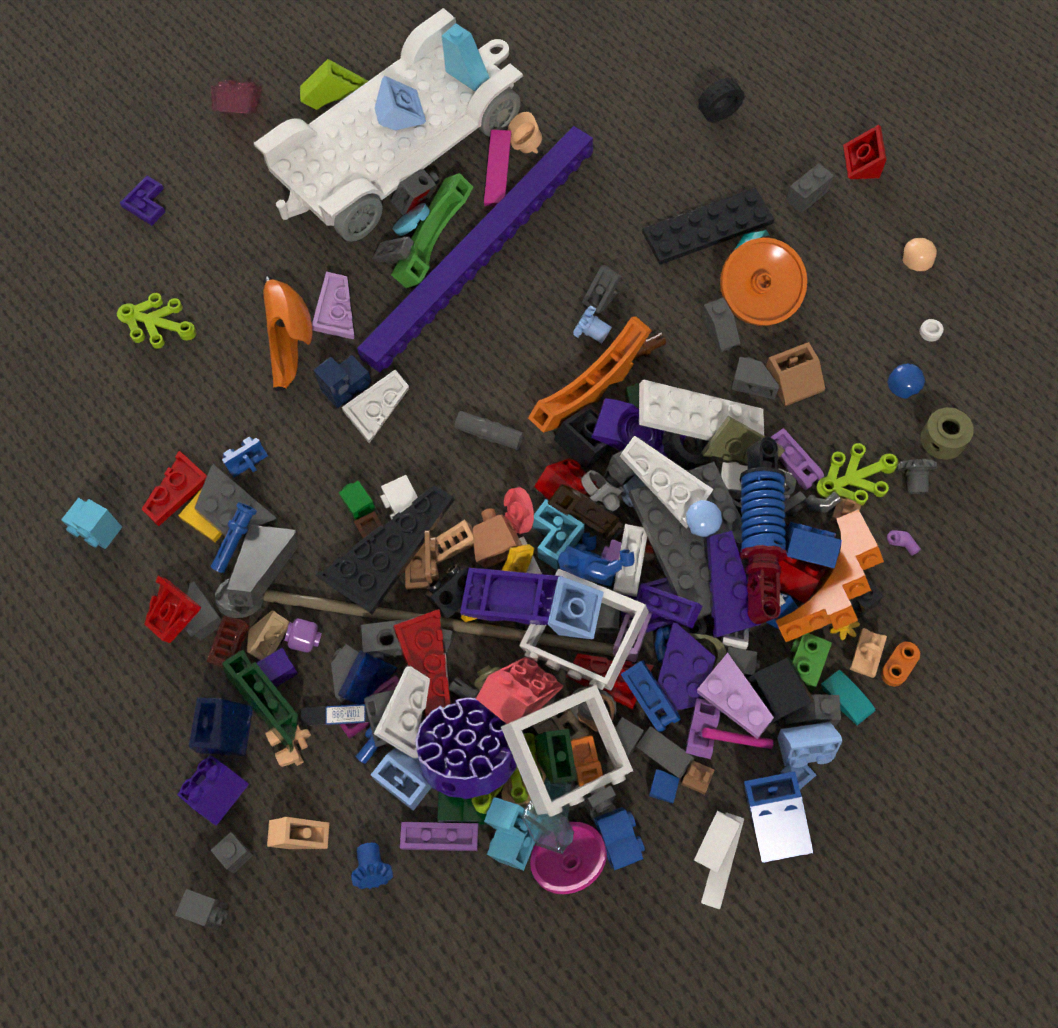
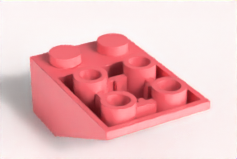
(518, 690)

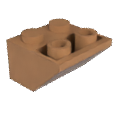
(797, 373)

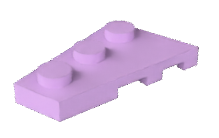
(333, 307)
(735, 697)

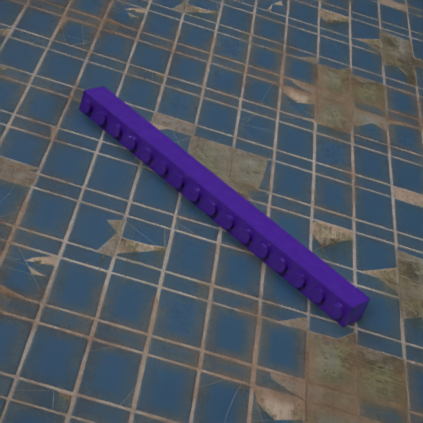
(475, 250)

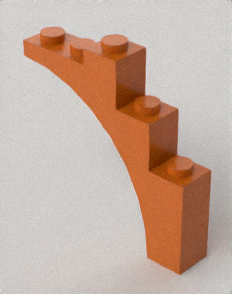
(592, 384)
(846, 582)

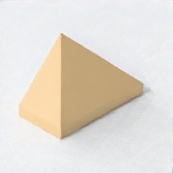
(266, 635)

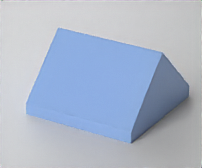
(575, 609)

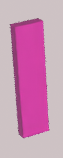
(497, 167)

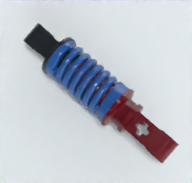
(763, 529)

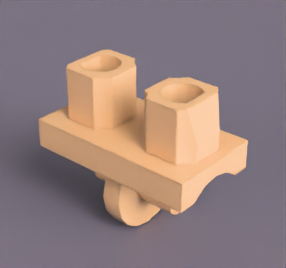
(868, 653)
(284, 757)

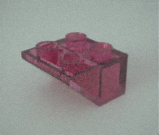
(235, 98)

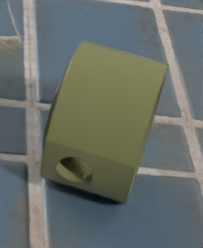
(949, 445)

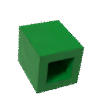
(356, 500)

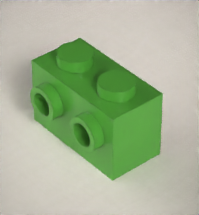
(810, 658)

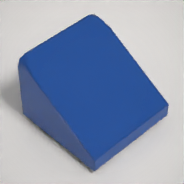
(664, 786)

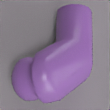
(903, 539)

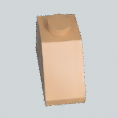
(298, 834)

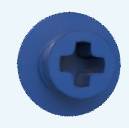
(371, 869)

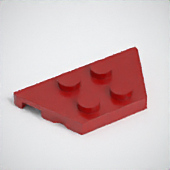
(170, 611)

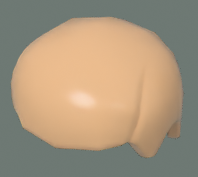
(919, 254)

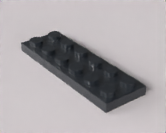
(707, 226)

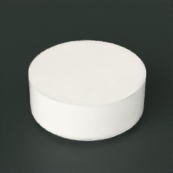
(931, 330)

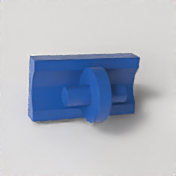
(244, 457)

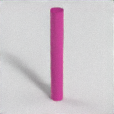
(737, 738)

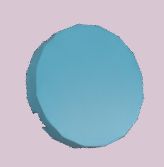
(410, 219)

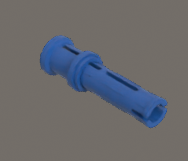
(237, 527)

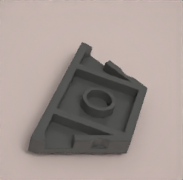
(219, 501)

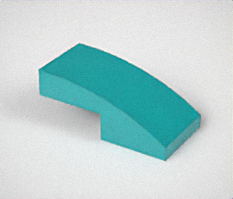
(852, 700)

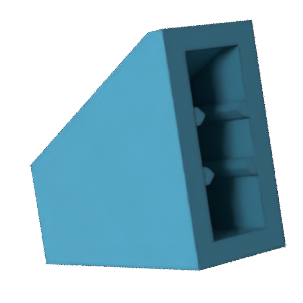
(463, 58)

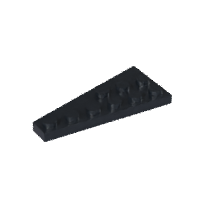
(383, 555)

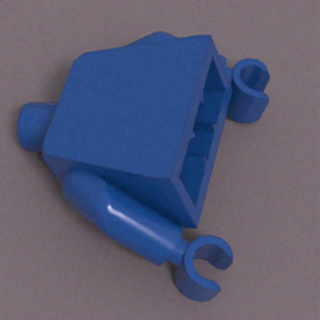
(592, 566)

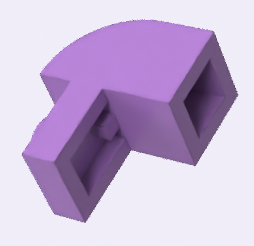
(704, 716)

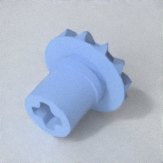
(592, 326)

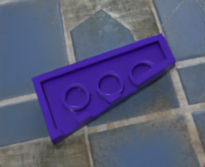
(727, 585)

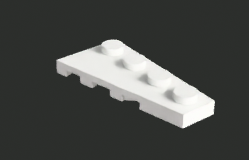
(667, 480)

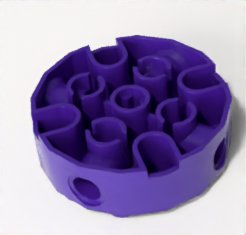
(464, 750)

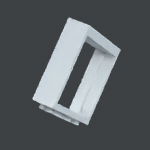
(611, 599)
(529, 770)

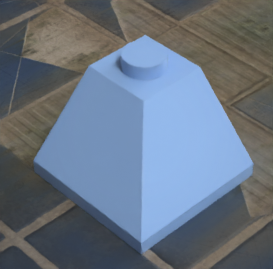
(398, 105)

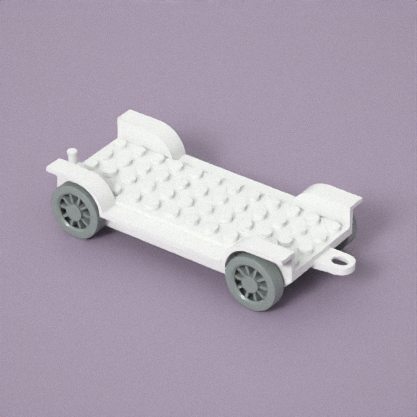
(350, 161)

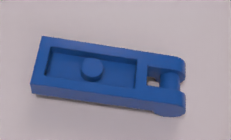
(650, 695)

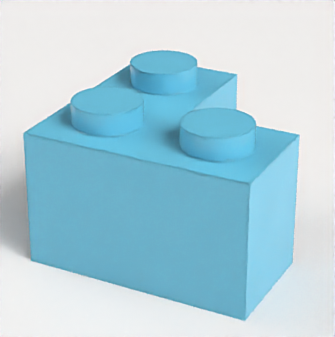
(92, 523)
(559, 533)
(512, 840)

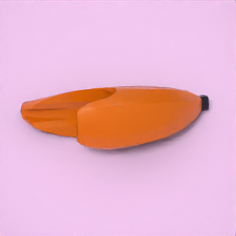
(285, 304)

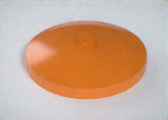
(763, 281)

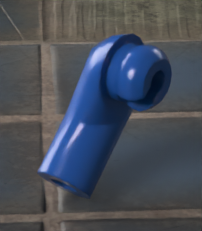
(660, 642)
(368, 749)

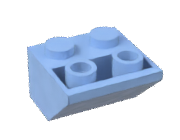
(809, 744)
(402, 777)

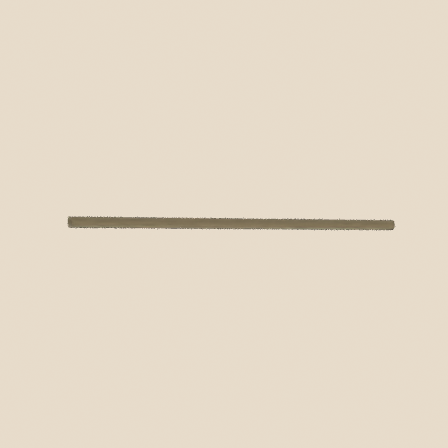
(448, 624)

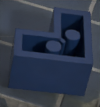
(342, 381)

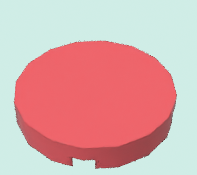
(519, 509)

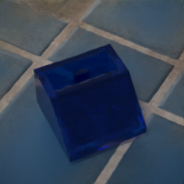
(220, 727)

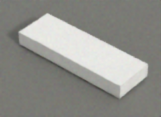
(628, 577)

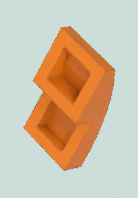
(586, 760)

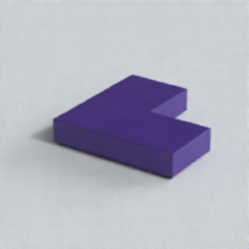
(140, 201)

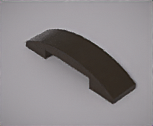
(589, 512)

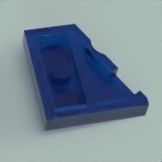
(365, 677)

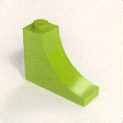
(329, 84)

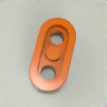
(900, 662)

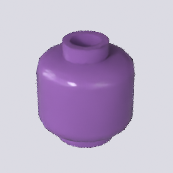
(302, 635)

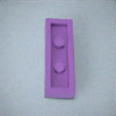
(439, 836)

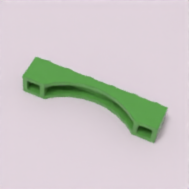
(445, 204)

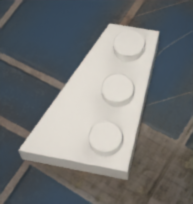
(376, 404)
(404, 712)

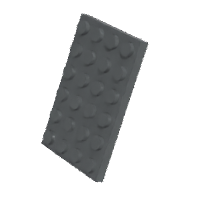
(677, 549)

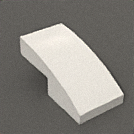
(717, 841)

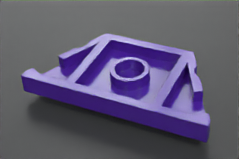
(683, 668)

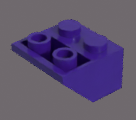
(212, 789)

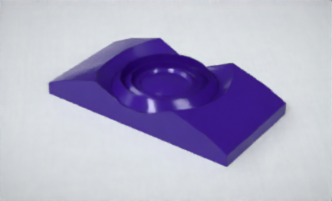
(620, 423)
(508, 596)

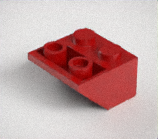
(563, 472)
(800, 577)

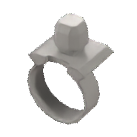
(605, 493)

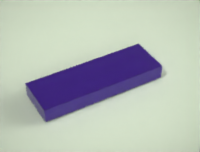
(669, 605)

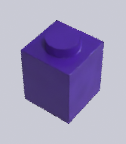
(278, 667)

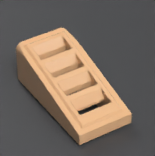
(455, 549)

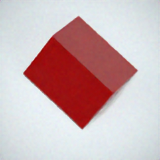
(865, 155)

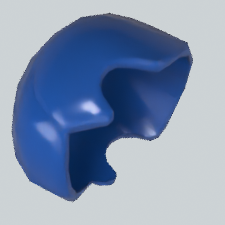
(906, 380)

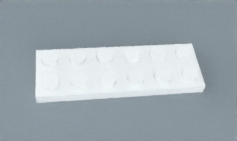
(691, 412)

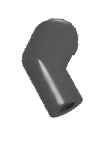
(822, 505)

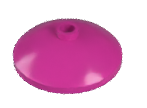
(554, 869)

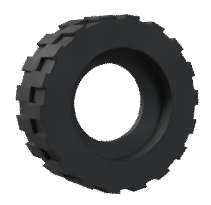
(711, 100)
(679, 455)

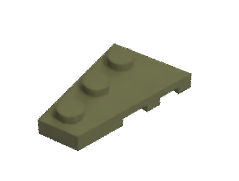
(733, 441)

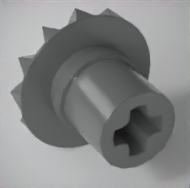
(917, 474)

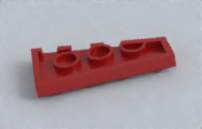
(423, 650)

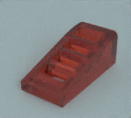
(220, 639)

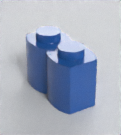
(619, 838)

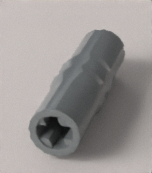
(489, 430)

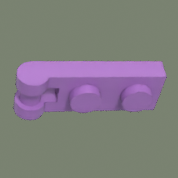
(797, 460)

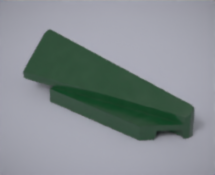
(262, 697)

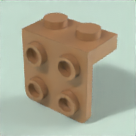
(423, 568)

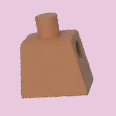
(493, 539)

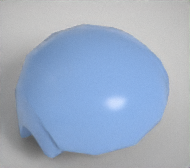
(704, 518)

